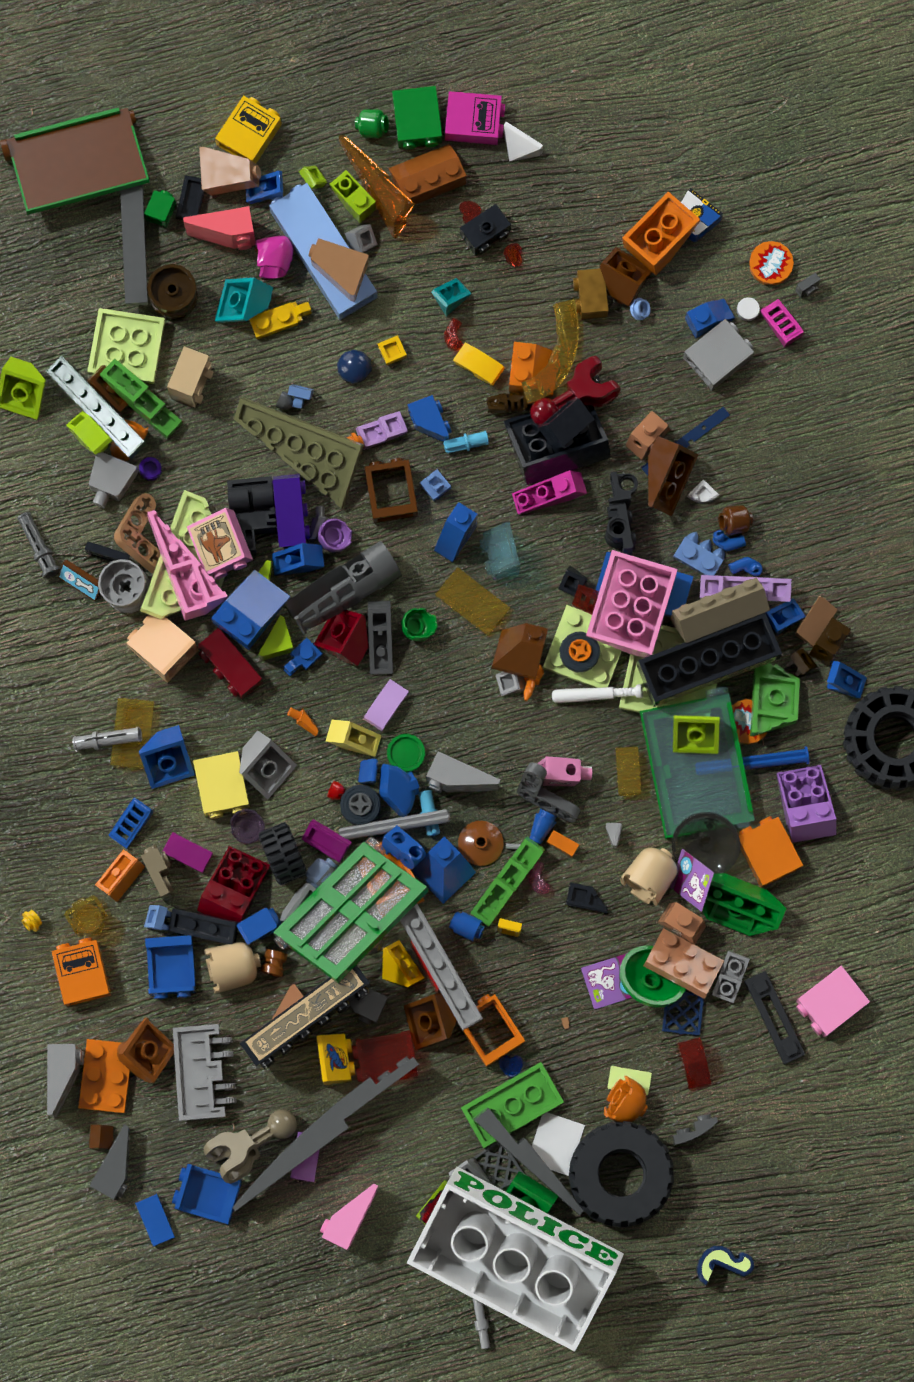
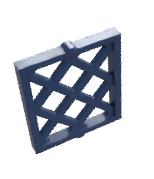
(683, 1012)

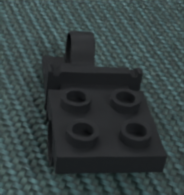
(254, 507)
(619, 516)

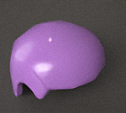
(334, 535)

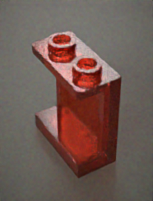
(382, 1054)

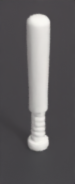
(589, 694)

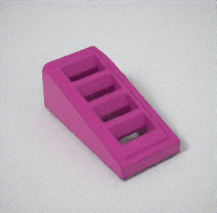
(797, 330)

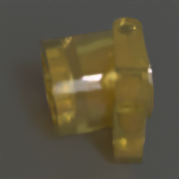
(87, 917)

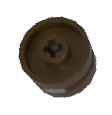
(169, 279)

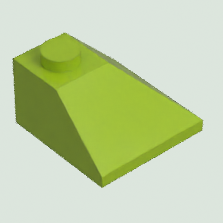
(21, 388)

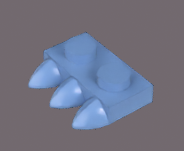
(699, 556)

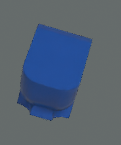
(398, 788)

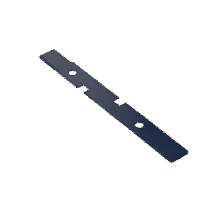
(697, 432)

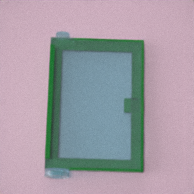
(697, 781)

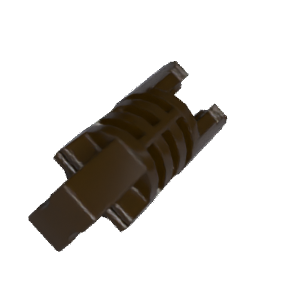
(508, 403)

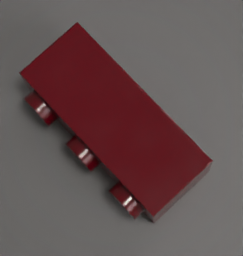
(229, 664)

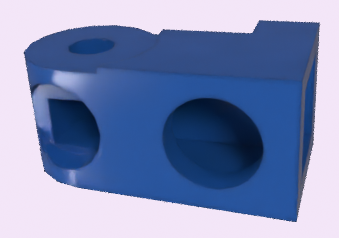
(403, 847)

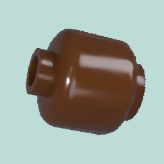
(735, 520)

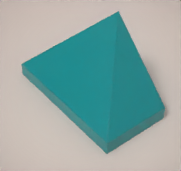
(450, 295)

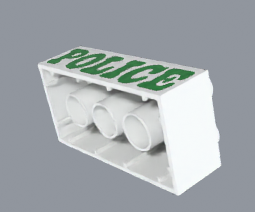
(515, 1258)

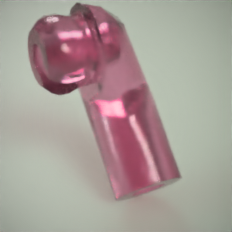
(536, 880)

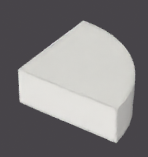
(703, 493)

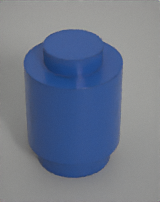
(467, 926)

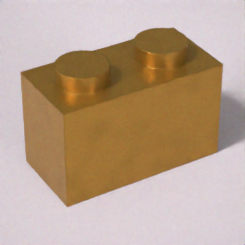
(591, 293)

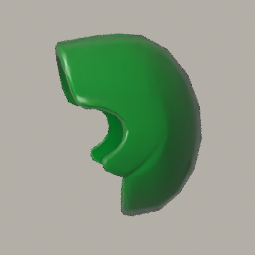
(419, 624)

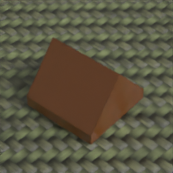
(101, 1136)

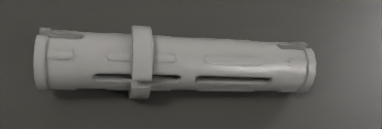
(97, 740)

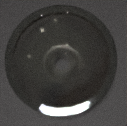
(716, 854)

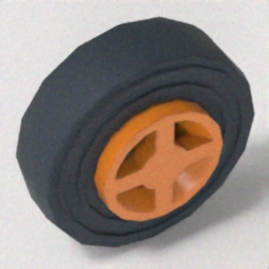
(583, 646)

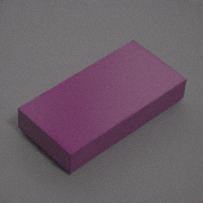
(326, 840)
(187, 852)

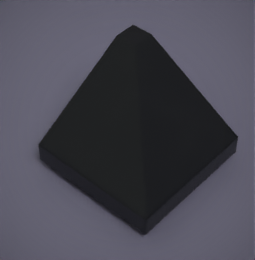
(571, 580)

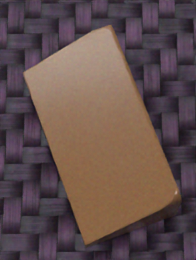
(816, 621)

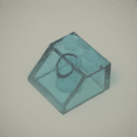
(500, 551)

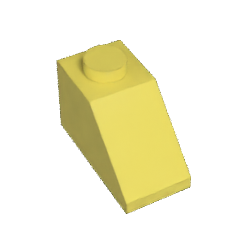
(353, 737)

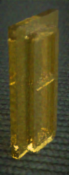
(472, 601)
(132, 714)

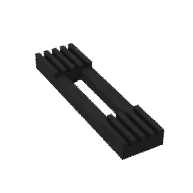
(760, 987)

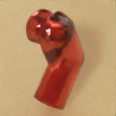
(450, 335)

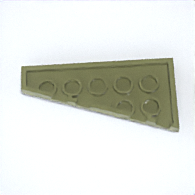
(310, 450)

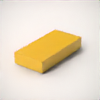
(509, 927)

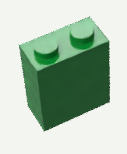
(417, 117)

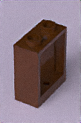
(395, 512)

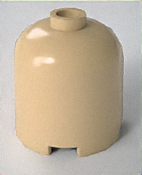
(650, 874)
(232, 966)

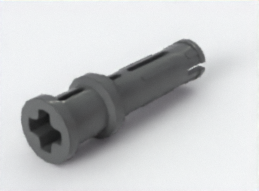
(42, 554)

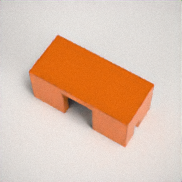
(562, 843)

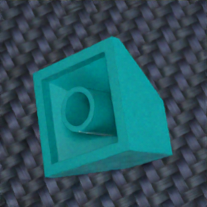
(243, 299)

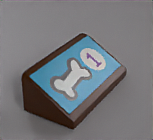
(79, 580)

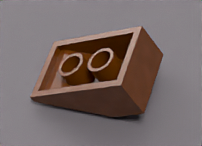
(668, 473)

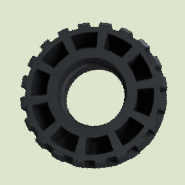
(860, 741)
(656, 1168)

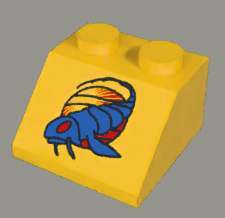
(334, 1058)

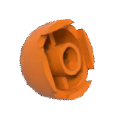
(627, 1101)

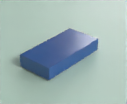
(155, 1220)

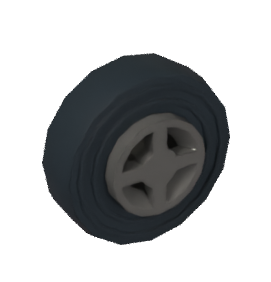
(360, 796)

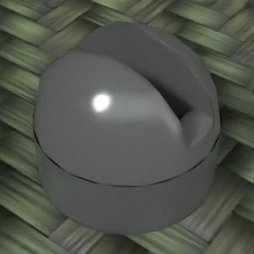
(285, 401)

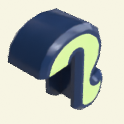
(724, 1258)

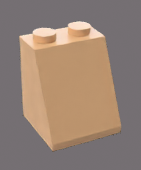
(162, 646)

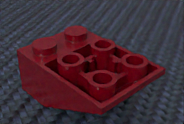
(233, 886)

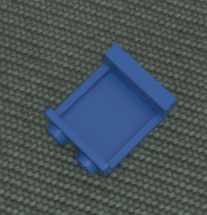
(170, 966)
(206, 1194)

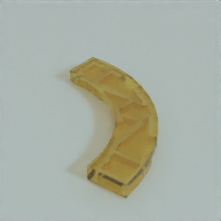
(562, 356)

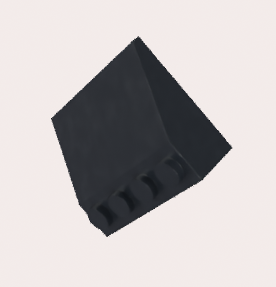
(539, 459)

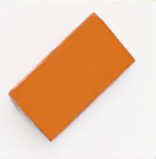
(120, 875)

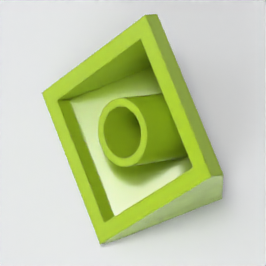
(696, 734)

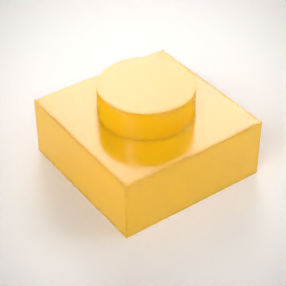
(392, 350)

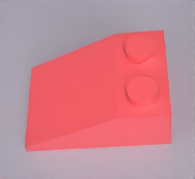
(227, 228)

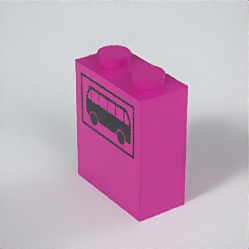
(474, 118)

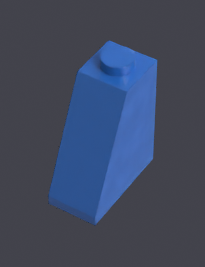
(456, 532)

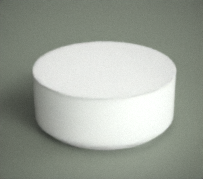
(748, 309)

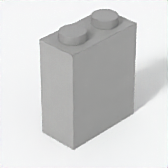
(719, 354)

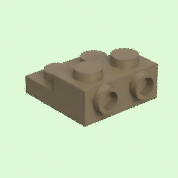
(157, 866)

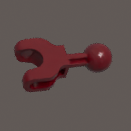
(580, 387)

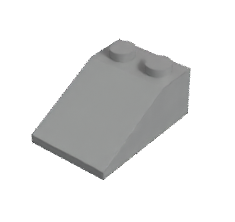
(456, 776)
(62, 1071)

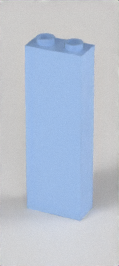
(304, 222)

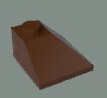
(624, 276)
(520, 650)
(429, 1020)

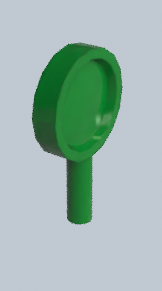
(406, 752)

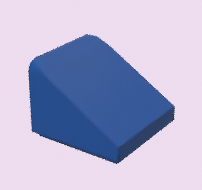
(368, 771)

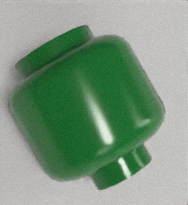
(372, 123)

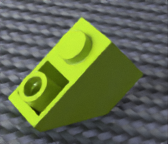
(353, 196)
(89, 433)

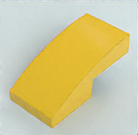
(479, 364)

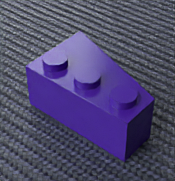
(290, 510)

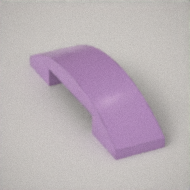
(775, 588)

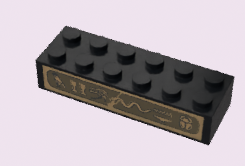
(709, 659)
(303, 1017)

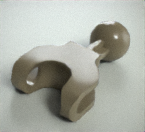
(242, 1148)

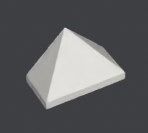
(519, 144)

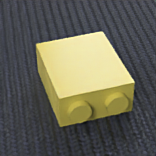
(221, 784)

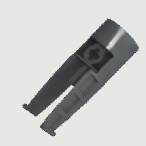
(343, 587)

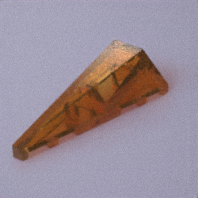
(390, 201)

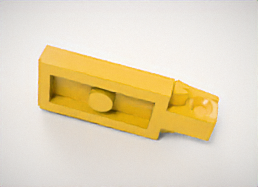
(279, 319)

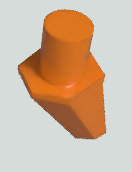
(303, 720)

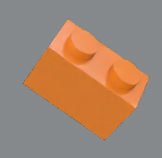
(527, 362)

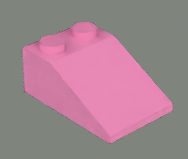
(346, 1222)

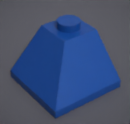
(166, 758)
(444, 870)

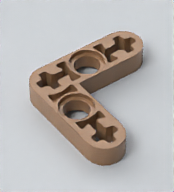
(134, 533)

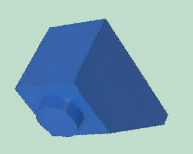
(707, 316)
(298, 559)

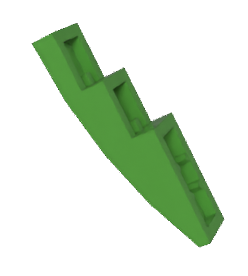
(140, 399)
(507, 881)

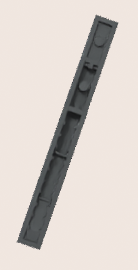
(324, 1129)

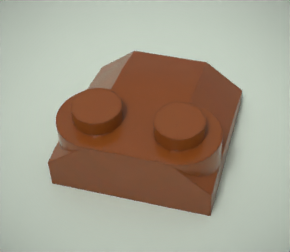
(146, 1051)

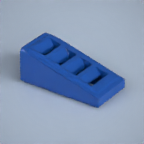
(137, 827)

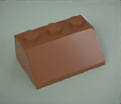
(429, 174)

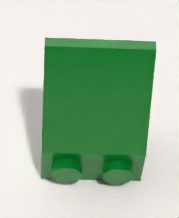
(532, 1192)

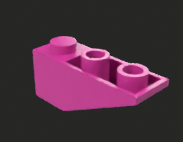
(550, 492)

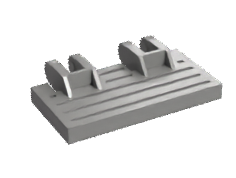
(197, 1072)

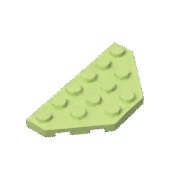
(160, 596)

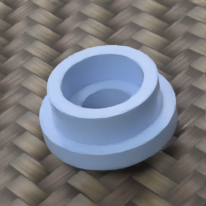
(640, 308)

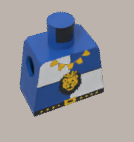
(708, 214)

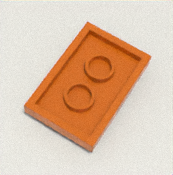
(103, 1078)

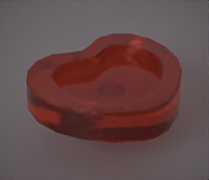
(469, 210)
(513, 254)

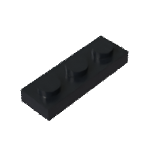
(203, 926)

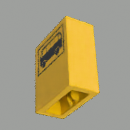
(248, 129)

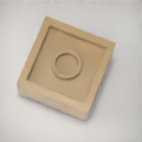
(190, 377)

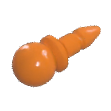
(530, 683)

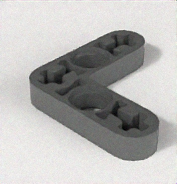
(532, 791)

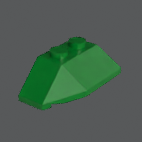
(742, 906)

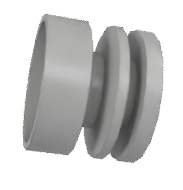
(116, 577)

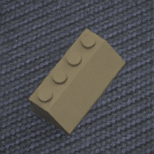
(720, 610)

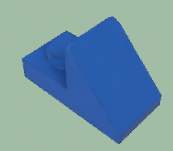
(269, 188)
(784, 616)
(845, 680)
(259, 925)

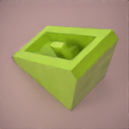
(278, 641)

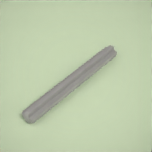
(404, 823)

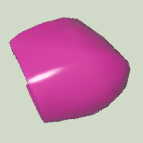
(274, 256)

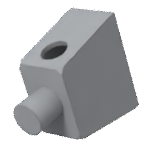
(110, 478)

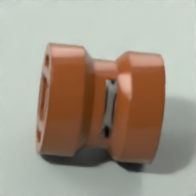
(274, 963)

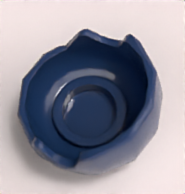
(354, 366)

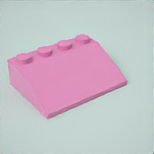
(631, 604)

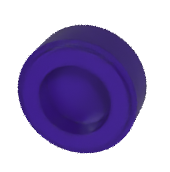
(150, 468)

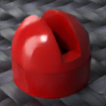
(336, 791)

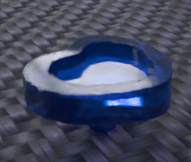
(511, 1065)

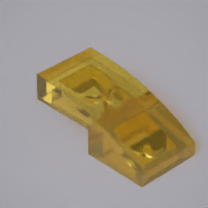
(628, 771)

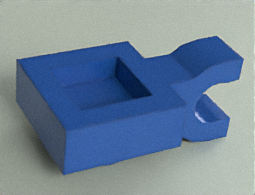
(304, 655)

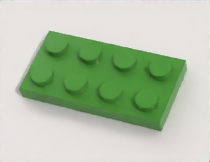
(515, 1102)

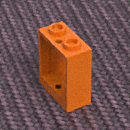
(485, 1002)

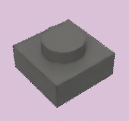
(808, 285)

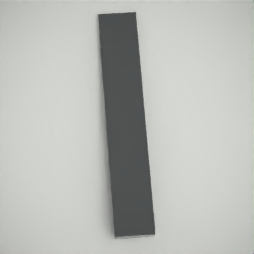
(134, 246)
(526, 1156)

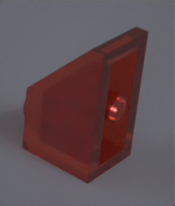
(694, 1063)

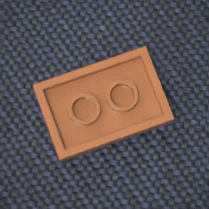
(683, 963)

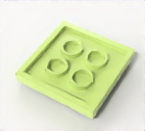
(130, 340)
(597, 677)

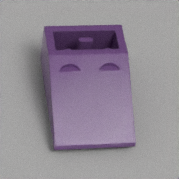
(806, 804)

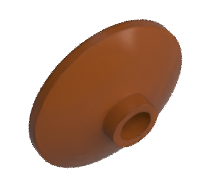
(483, 854)

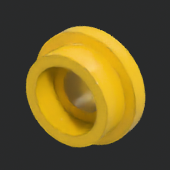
(31, 921)

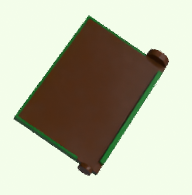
(76, 159)

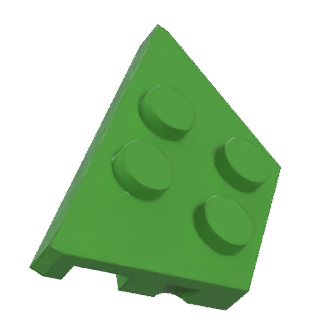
(773, 699)

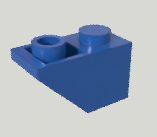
(427, 418)

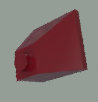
(344, 637)

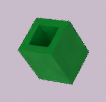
(160, 208)

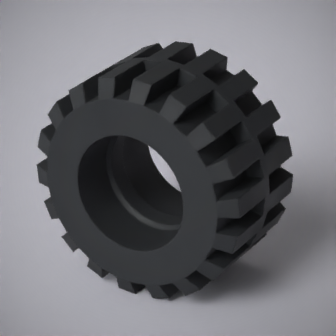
(282, 853)

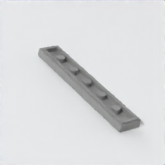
(440, 968)

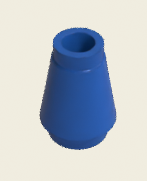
(542, 826)

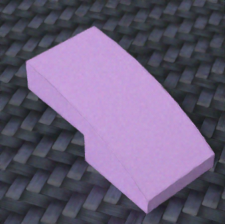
(382, 430)
(385, 705)

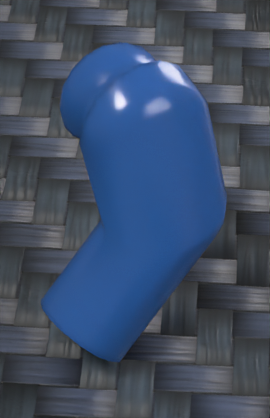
(727, 543)
(746, 564)

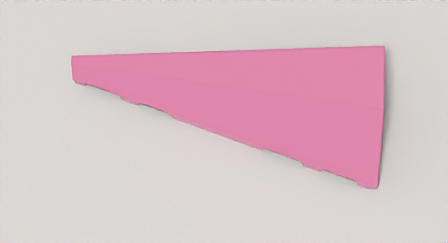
(192, 585)

